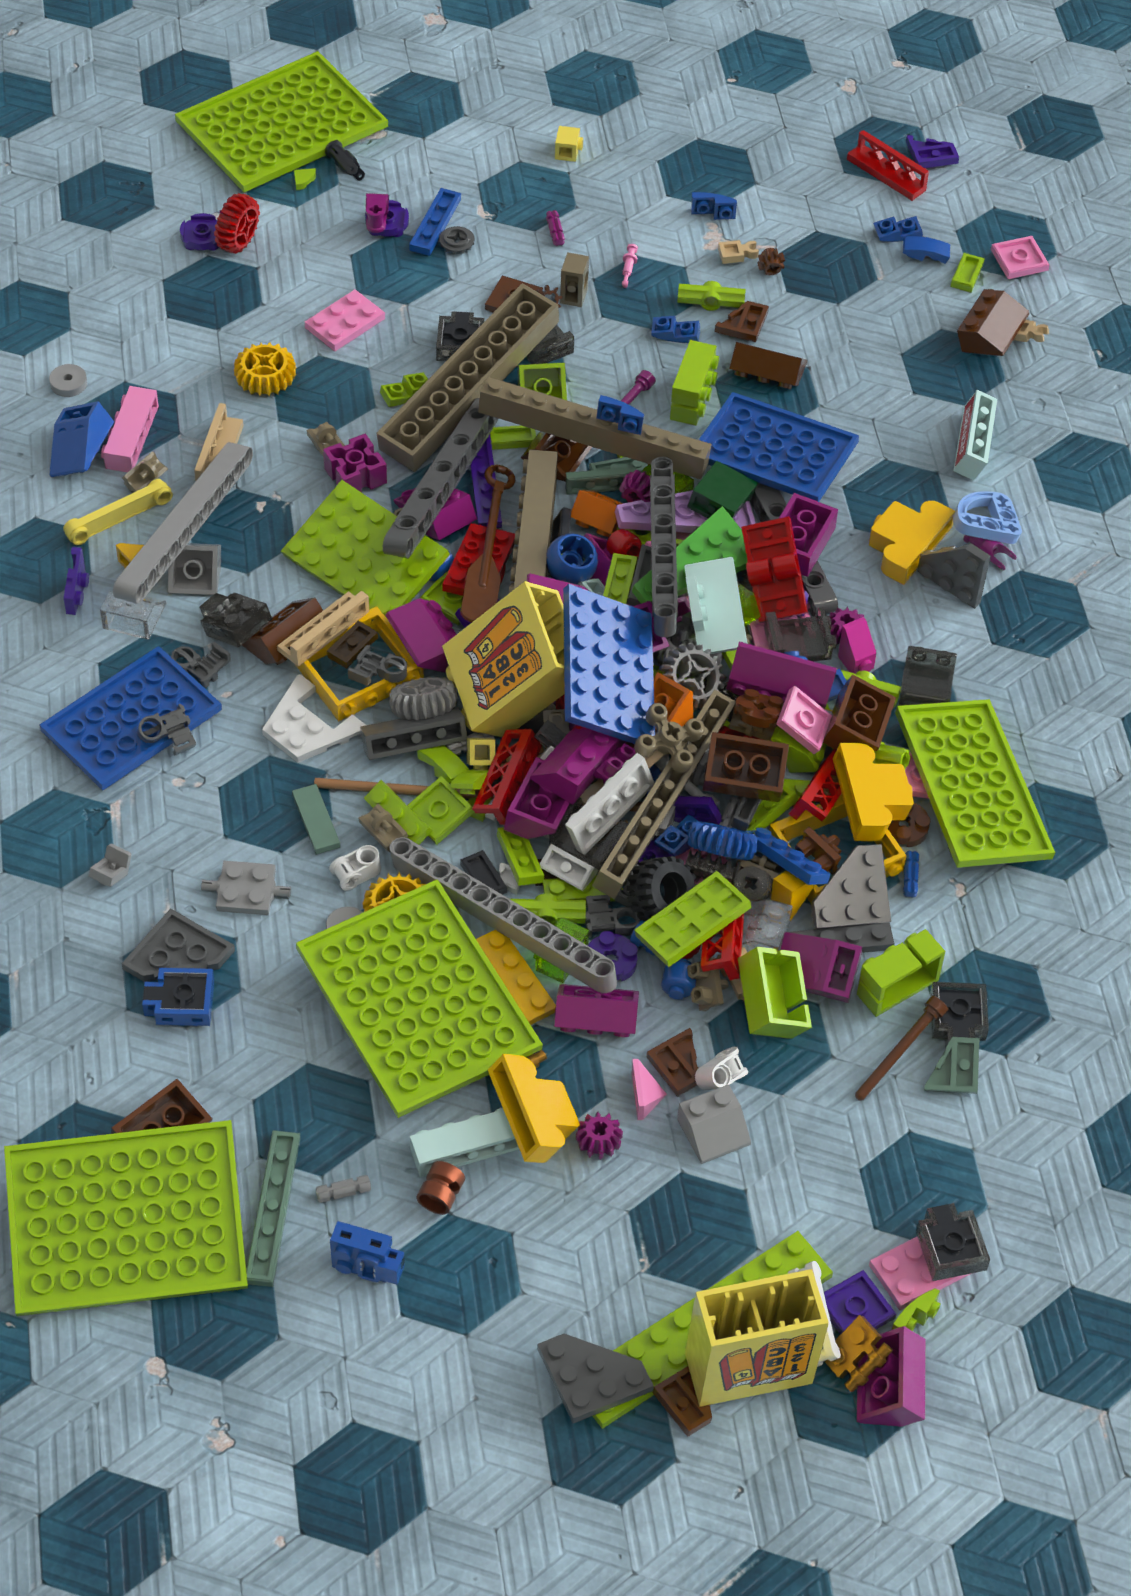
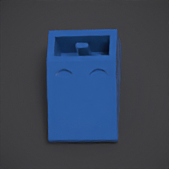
(78, 438)

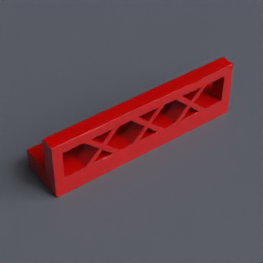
(888, 169)
(513, 773)
(815, 793)
(728, 946)

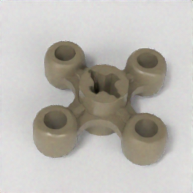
(669, 737)

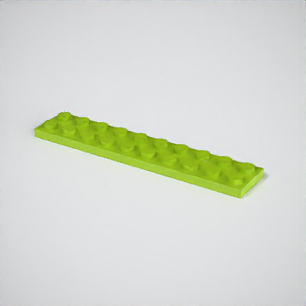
(664, 1343)

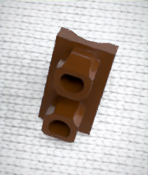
(822, 848)

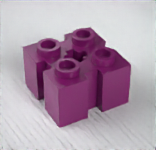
(356, 463)

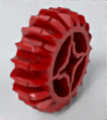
(236, 223)

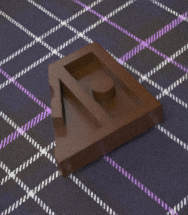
(744, 322)
(676, 1062)
(681, 1402)

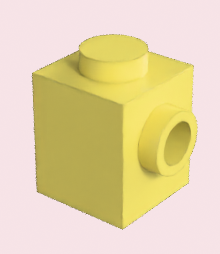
(568, 143)
(480, 752)

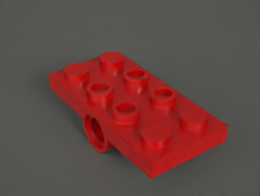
(471, 550)
(774, 568)

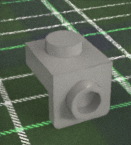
(112, 867)

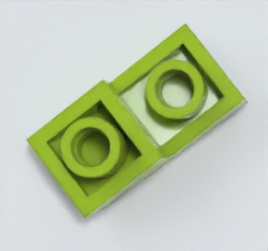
(400, 393)
(444, 761)
(469, 780)
(919, 1310)

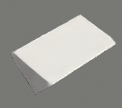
(568, 867)

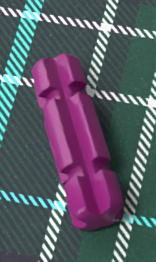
(555, 228)

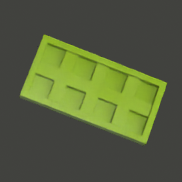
(692, 918)

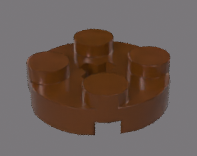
(758, 708)
(916, 831)

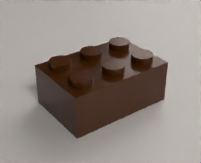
(745, 767)

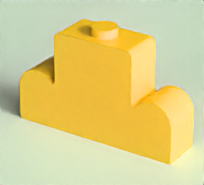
(906, 535)
(871, 791)
(534, 1107)

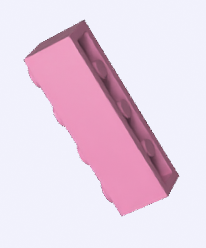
(130, 429)

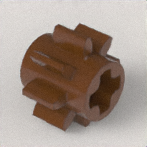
(771, 261)
(555, 298)

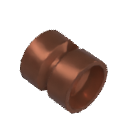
(440, 1188)

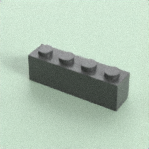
(411, 735)

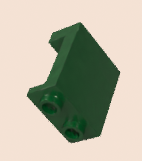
(721, 488)

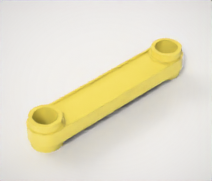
(81, 529)

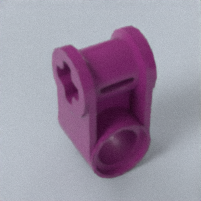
(376, 211)

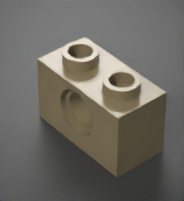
(574, 279)

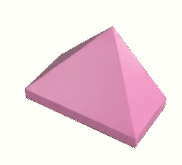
(646, 1090)

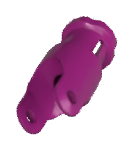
(990, 547)

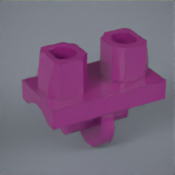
(614, 762)

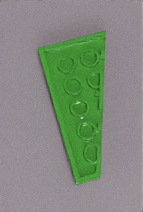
(713, 540)

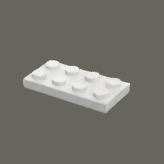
(610, 803)

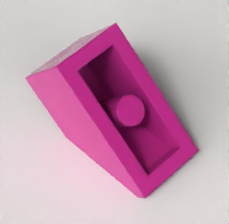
(857, 647)

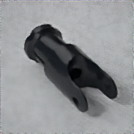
(344, 159)

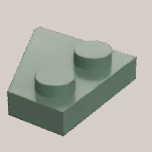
(956, 1068)

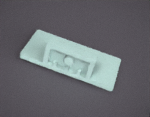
(715, 604)

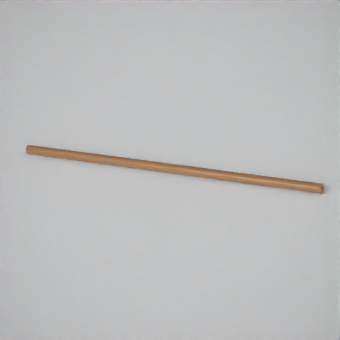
(397, 788)

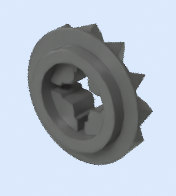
(450, 235)

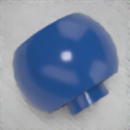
(577, 560)

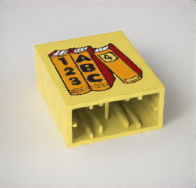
(509, 660)
(755, 1337)

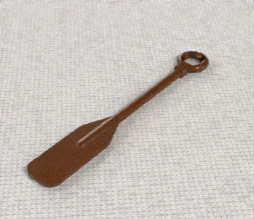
(482, 576)

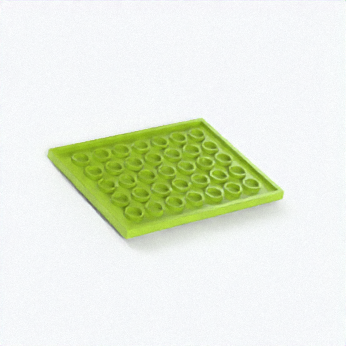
(280, 121)
(417, 997)
(124, 1218)

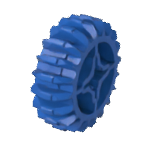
(722, 840)

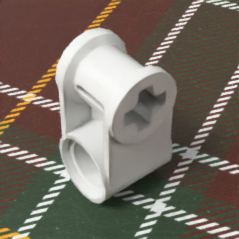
(355, 867)
(720, 1070)

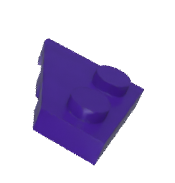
(932, 152)
(76, 581)
(700, 808)

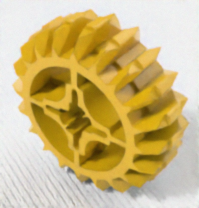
(264, 375)
(389, 889)

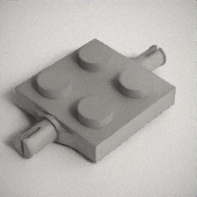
(246, 887)

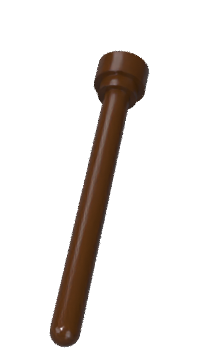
(934, 1009)

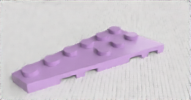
(637, 515)

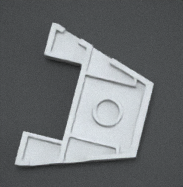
(299, 730)

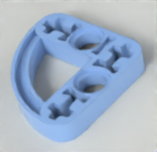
(1001, 527)

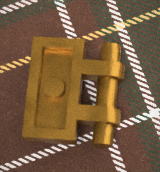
(853, 1346)

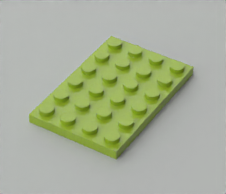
(345, 551)

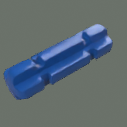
(911, 873)

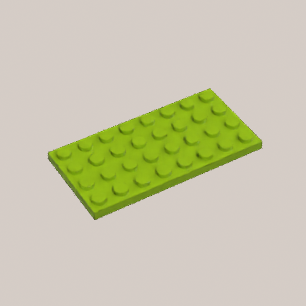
(974, 783)

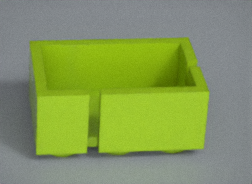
(694, 383)
(900, 972)
(770, 988)

